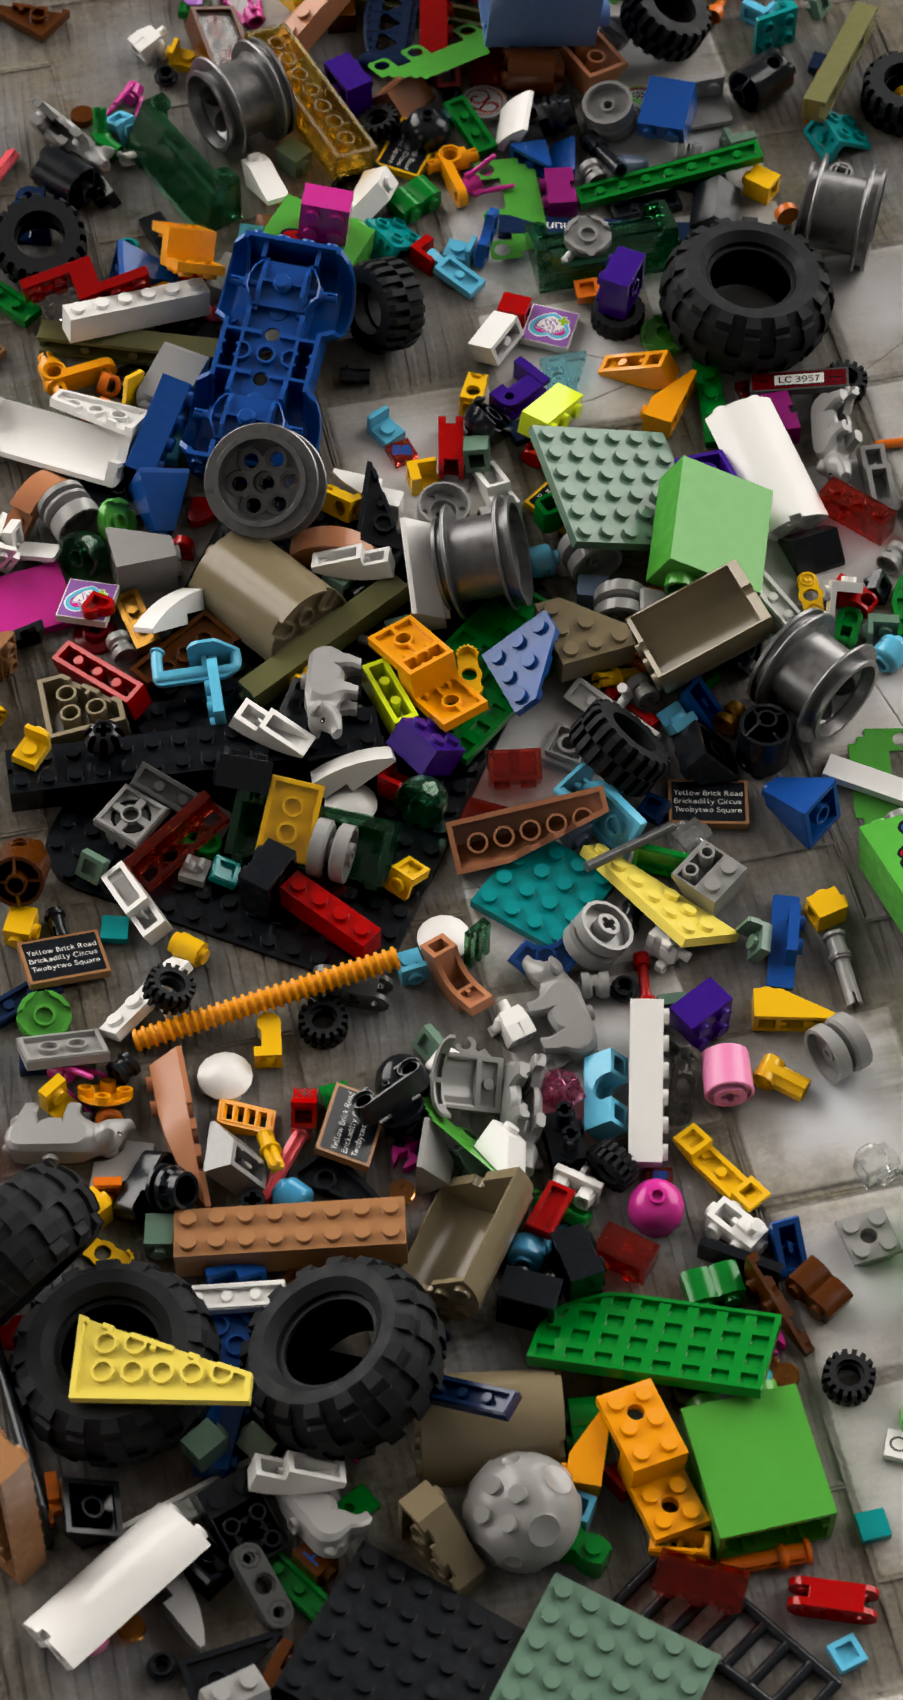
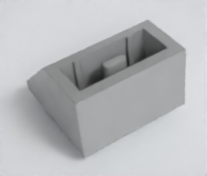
(709, 877)
(233, 1162)

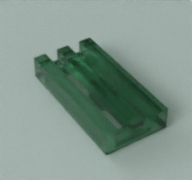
(477, 944)

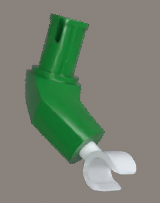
(103, 136)

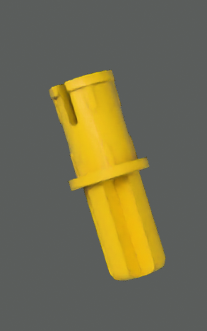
(613, 677)
(270, 1150)

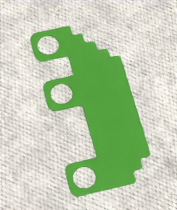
(434, 63)
(521, 201)
(873, 752)
(460, 1136)

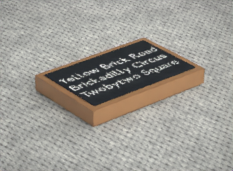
(713, 804)
(63, 959)
(342, 1133)

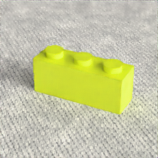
(553, 408)
(386, 693)

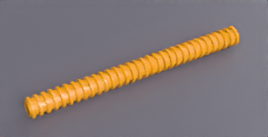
(265, 999)

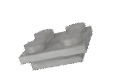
(554, 752)
(868, 1223)

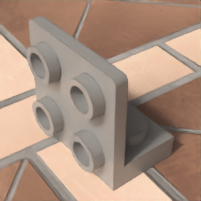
(710, 100)

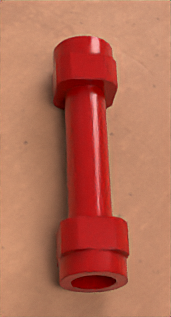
(648, 718)
(642, 964)

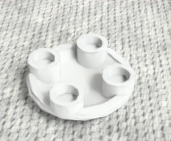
(360, 800)
(445, 924)
(225, 1076)

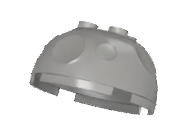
(522, 1512)

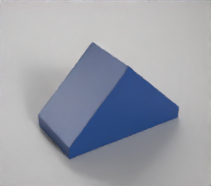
(533, 154)
(699, 698)
(787, 1243)

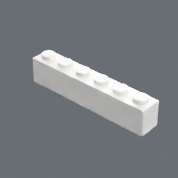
(135, 310)
(646, 1078)

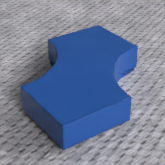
(485, 242)
(541, 953)

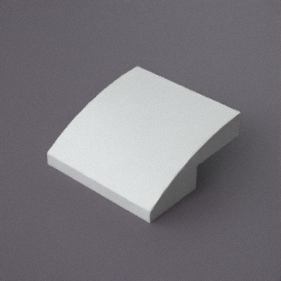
(514, 119)

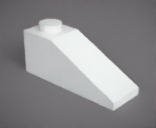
(263, 178)
(373, 192)

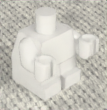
(148, 43)
(665, 949)
(512, 1024)

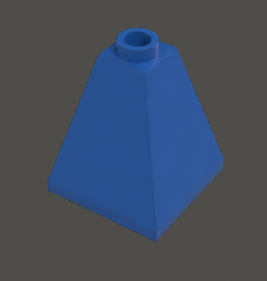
(130, 257)
(159, 497)
(804, 805)

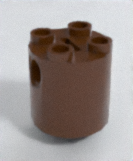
(533, 70)
(23, 871)

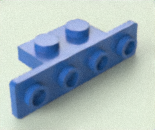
(785, 941)

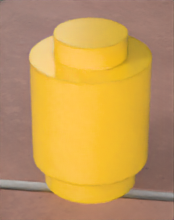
(189, 948)

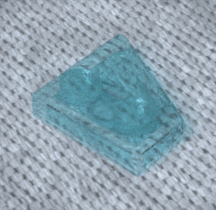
(564, 368)

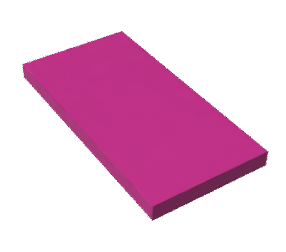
(31, 597)

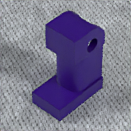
(523, 392)

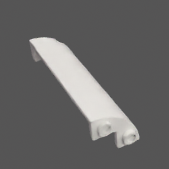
(62, 444)
(764, 454)
(117, 1584)

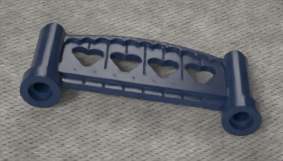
(400, 34)

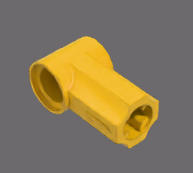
(775, 1075)

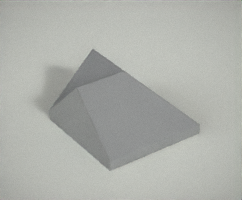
(434, 1161)

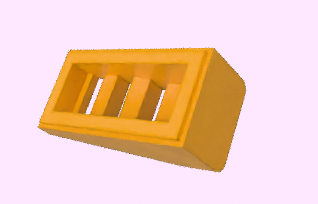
(246, 1110)
(698, 1541)

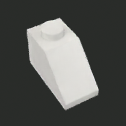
(502, 1146)

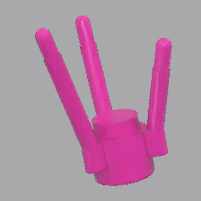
(252, 14)
(130, 95)
(474, 183)
(69, 1074)

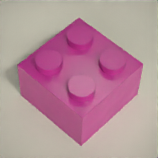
(325, 214)

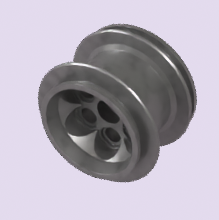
(241, 97)
(841, 211)
(229, 463)
(482, 556)
(814, 675)

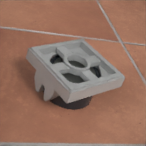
(133, 817)

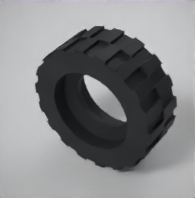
(618, 329)

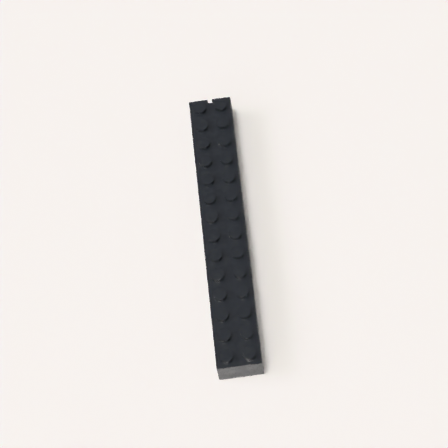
(188, 755)

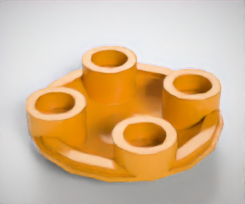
(105, 1094)

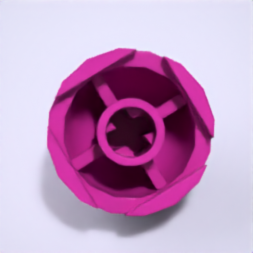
(655, 1207)

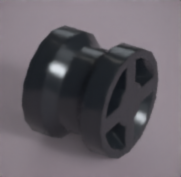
(123, 1068)

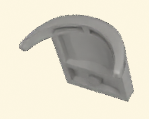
(465, 1081)

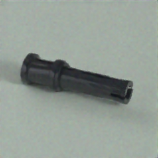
(599, 149)

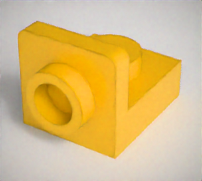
(179, 57)
(32, 748)
(404, 876)
(55, 1096)

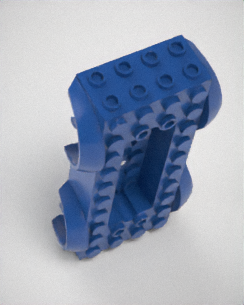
(284, 286)

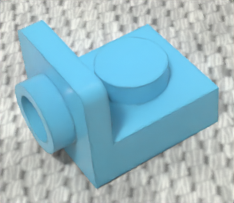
(751, 10)
(121, 123)
(461, 250)
(383, 428)
(675, 718)
(413, 968)

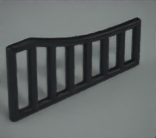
(20, 1437)
(725, 1666)

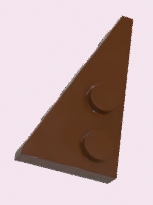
(33, 20)
(772, 1301)

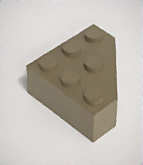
(586, 640)
(73, 707)
(438, 1539)

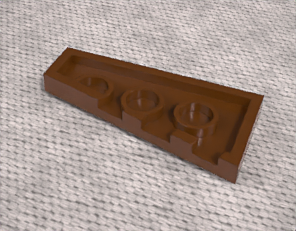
(199, 628)

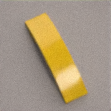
(717, 1170)

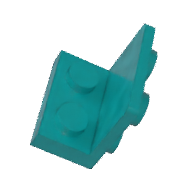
(777, 27)
(834, 134)
(390, 236)

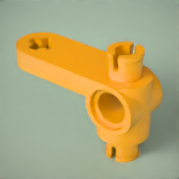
(449, 164)
(57, 376)

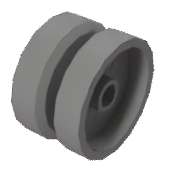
(609, 110)
(588, 561)
(617, 598)
(331, 850)
(598, 935)
(838, 1047)

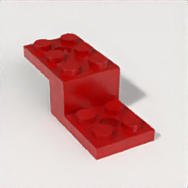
(83, 279)

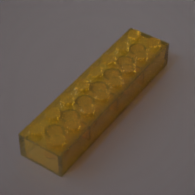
(321, 113)

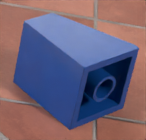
(667, 109)

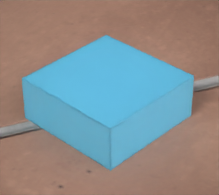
(846, 1654)

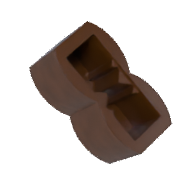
(818, 1290)

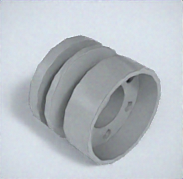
(441, 493)
(67, 509)

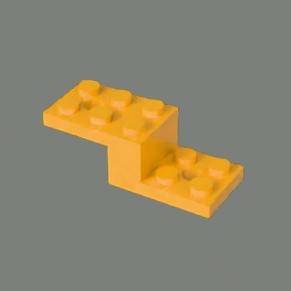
(188, 249)
(428, 673)
(652, 1461)

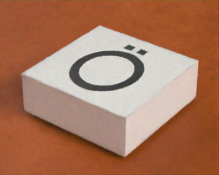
(893, 1446)

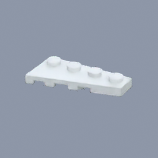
(102, 412)

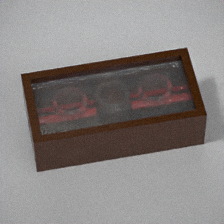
(213, 31)

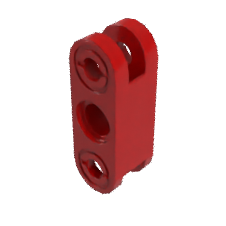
(450, 448)
(831, 1600)

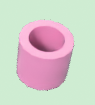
(726, 1075)

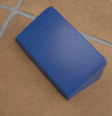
(563, 154)

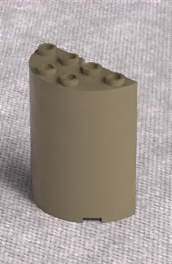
(262, 592)
(700, 627)
(468, 1238)
(460, 1443)

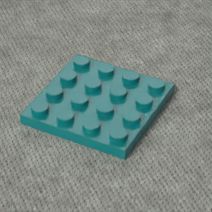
(540, 892)

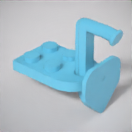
(208, 663)
(622, 820)

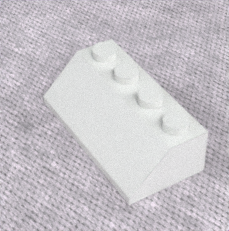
(423, 588)

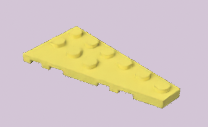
(668, 909)
(141, 1370)

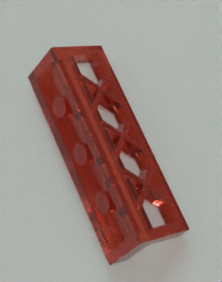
(168, 837)

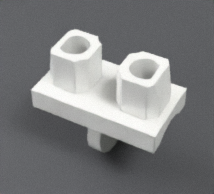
(587, 1188)

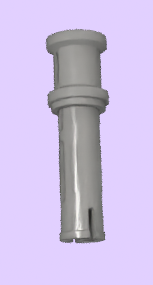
(841, 958)

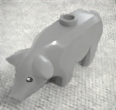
(61, 131)
(833, 433)
(327, 691)
(566, 1013)
(523, 1104)
(63, 1139)
(321, 1523)

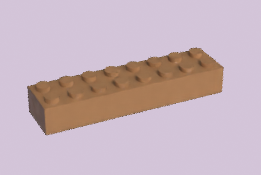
(290, 1234)
(20, 1526)

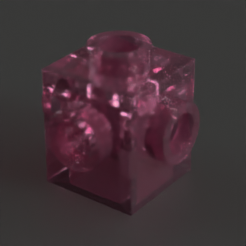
(561, 1086)

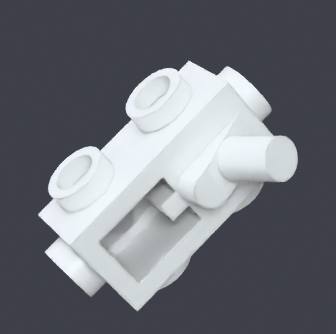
(743, 1229)

